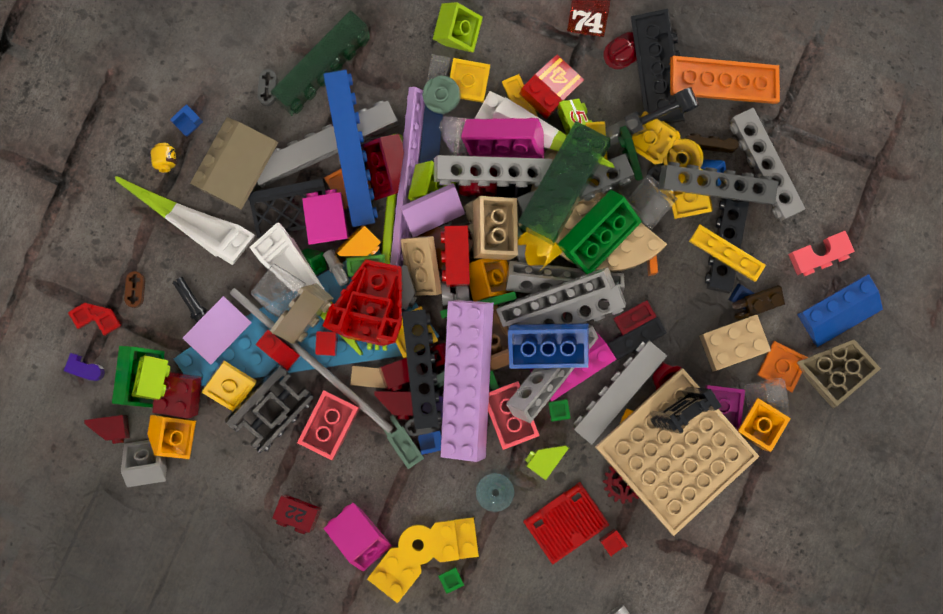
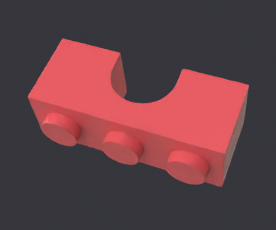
(806, 260)

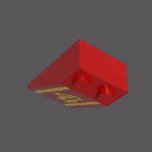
(550, 86)

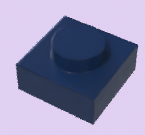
(739, 293)

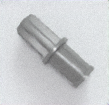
(336, 267)

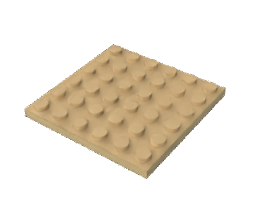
(672, 470)

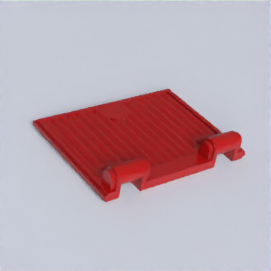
(566, 523)

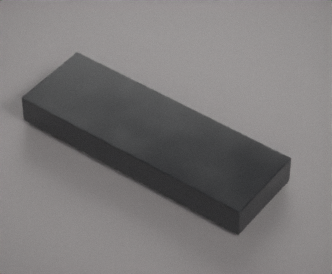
(630, 341)

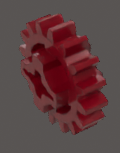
(615, 482)

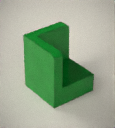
(315, 259)

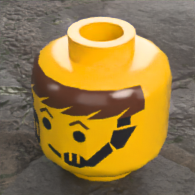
(163, 157)

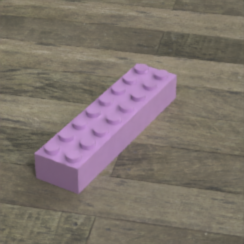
(467, 380)

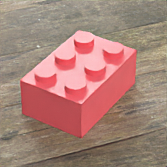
(328, 425)
(508, 428)

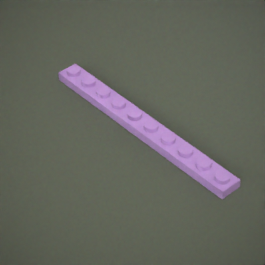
(411, 148)

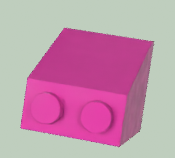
(325, 217)
(357, 537)

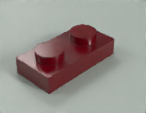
(634, 317)

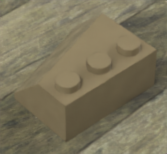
(303, 313)
(838, 371)

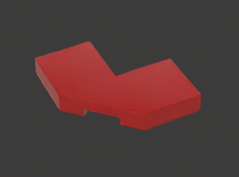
(103, 317)

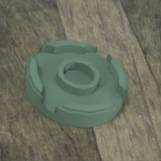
(441, 94)

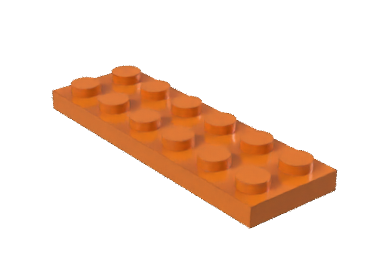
(725, 79)

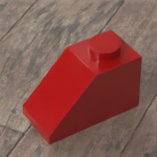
(277, 350)

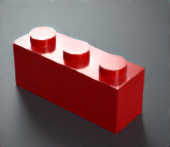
(456, 256)

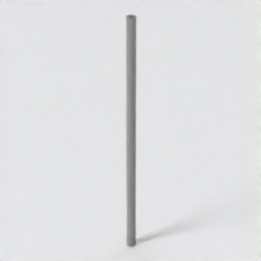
(314, 363)

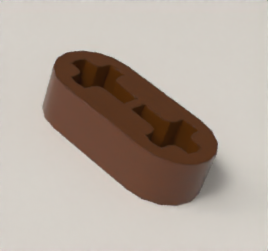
(139, 290)

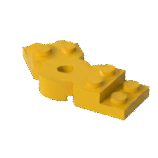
(663, 145)
(402, 564)

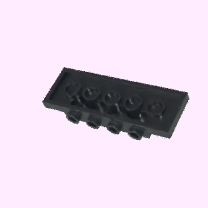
(654, 48)

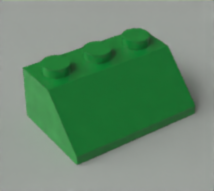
(126, 373)

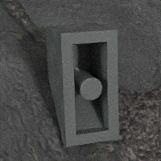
(408, 289)

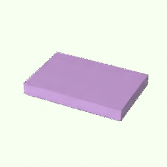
(432, 210)
(217, 330)

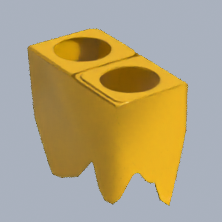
(538, 251)

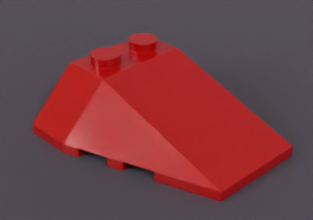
(369, 305)

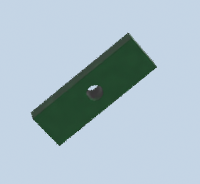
(626, 141)

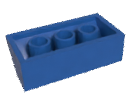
(841, 310)
(548, 346)

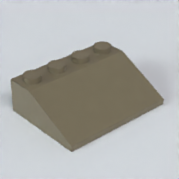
(234, 163)

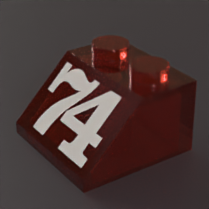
(588, 17)

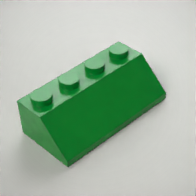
(600, 232)

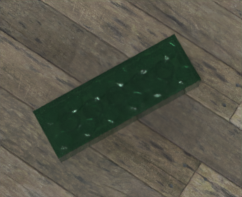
(326, 57)
(564, 183)

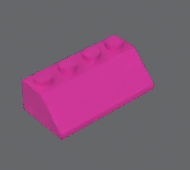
(504, 137)
(599, 357)

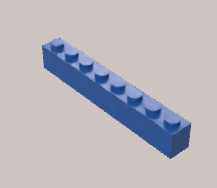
(349, 147)

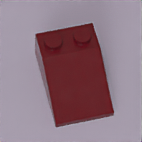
(384, 164)

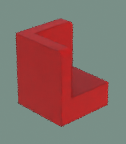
(326, 343)
(613, 542)

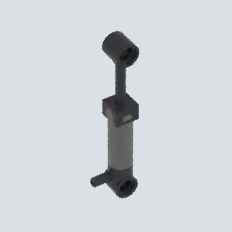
(684, 100)

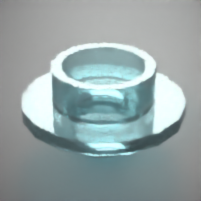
(498, 482)

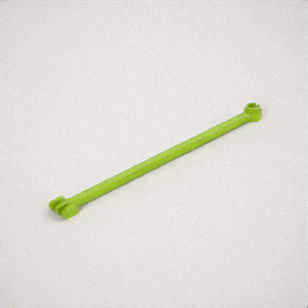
(387, 239)

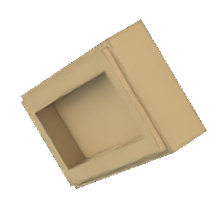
(366, 377)

